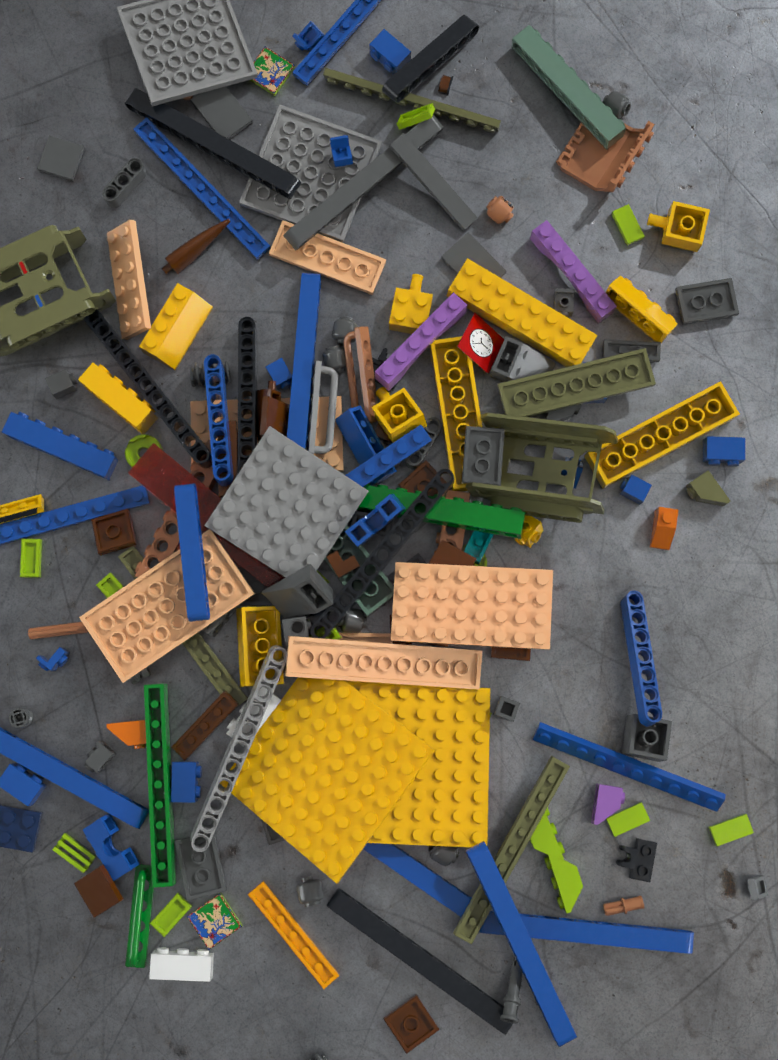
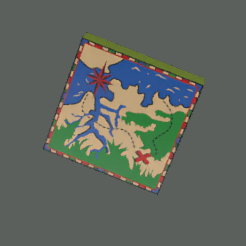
(271, 71)
(214, 921)

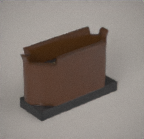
(445, 84)

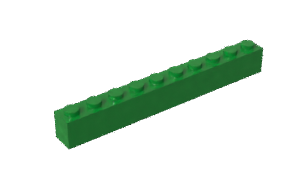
(454, 512)
(159, 785)

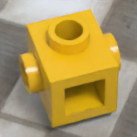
(531, 532)

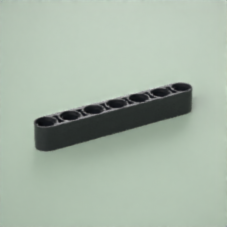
(430, 58)

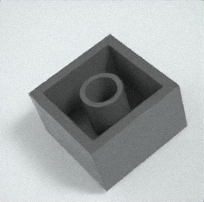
(646, 742)

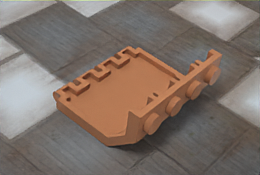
(603, 168)

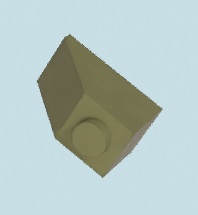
(707, 490)

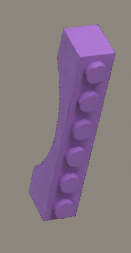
(591, 293)
(435, 325)

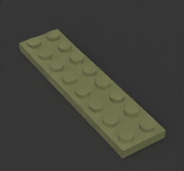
(577, 384)

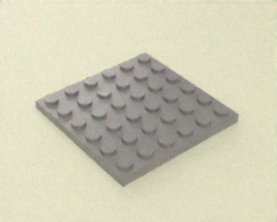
(186, 46)
(304, 149)
(286, 505)

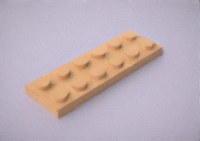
(331, 260)
(128, 280)

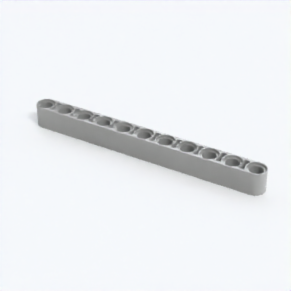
(238, 757)

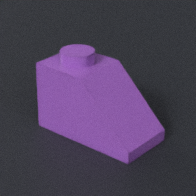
(606, 802)

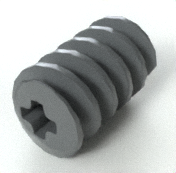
(198, 374)

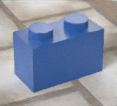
(389, 52)
(723, 450)
(185, 781)
(22, 784)

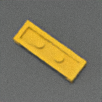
(21, 508)

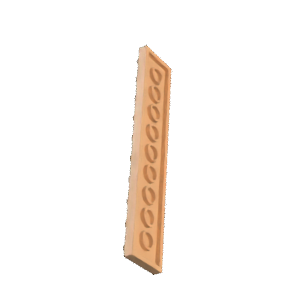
(383, 662)

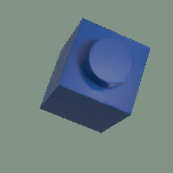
(280, 373)
(634, 489)

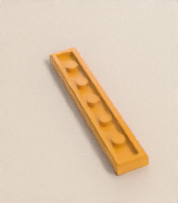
(293, 935)

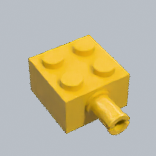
(683, 226)
(410, 307)
(397, 413)

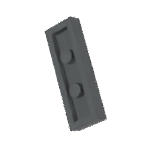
(617, 347)

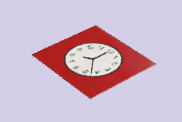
(481, 343)

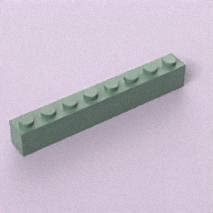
(568, 87)

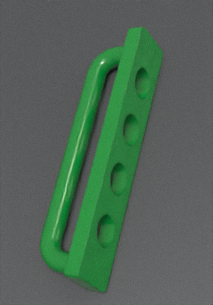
(133, 957)

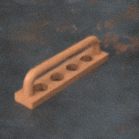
(362, 338)

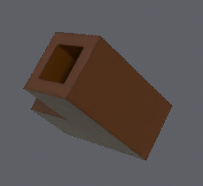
(342, 567)

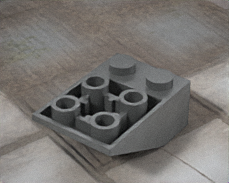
(519, 361)
(300, 593)

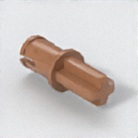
(623, 905)

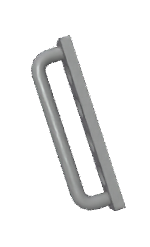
(318, 369)

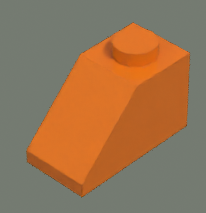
(663, 528)
(130, 732)

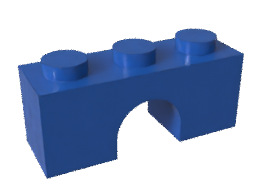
(376, 520)
(100, 837)

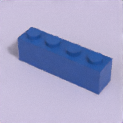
(361, 438)

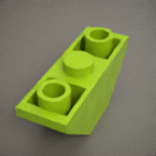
(545, 840)
(565, 880)

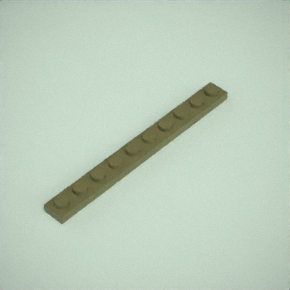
(454, 113)
(196, 645)
(514, 845)

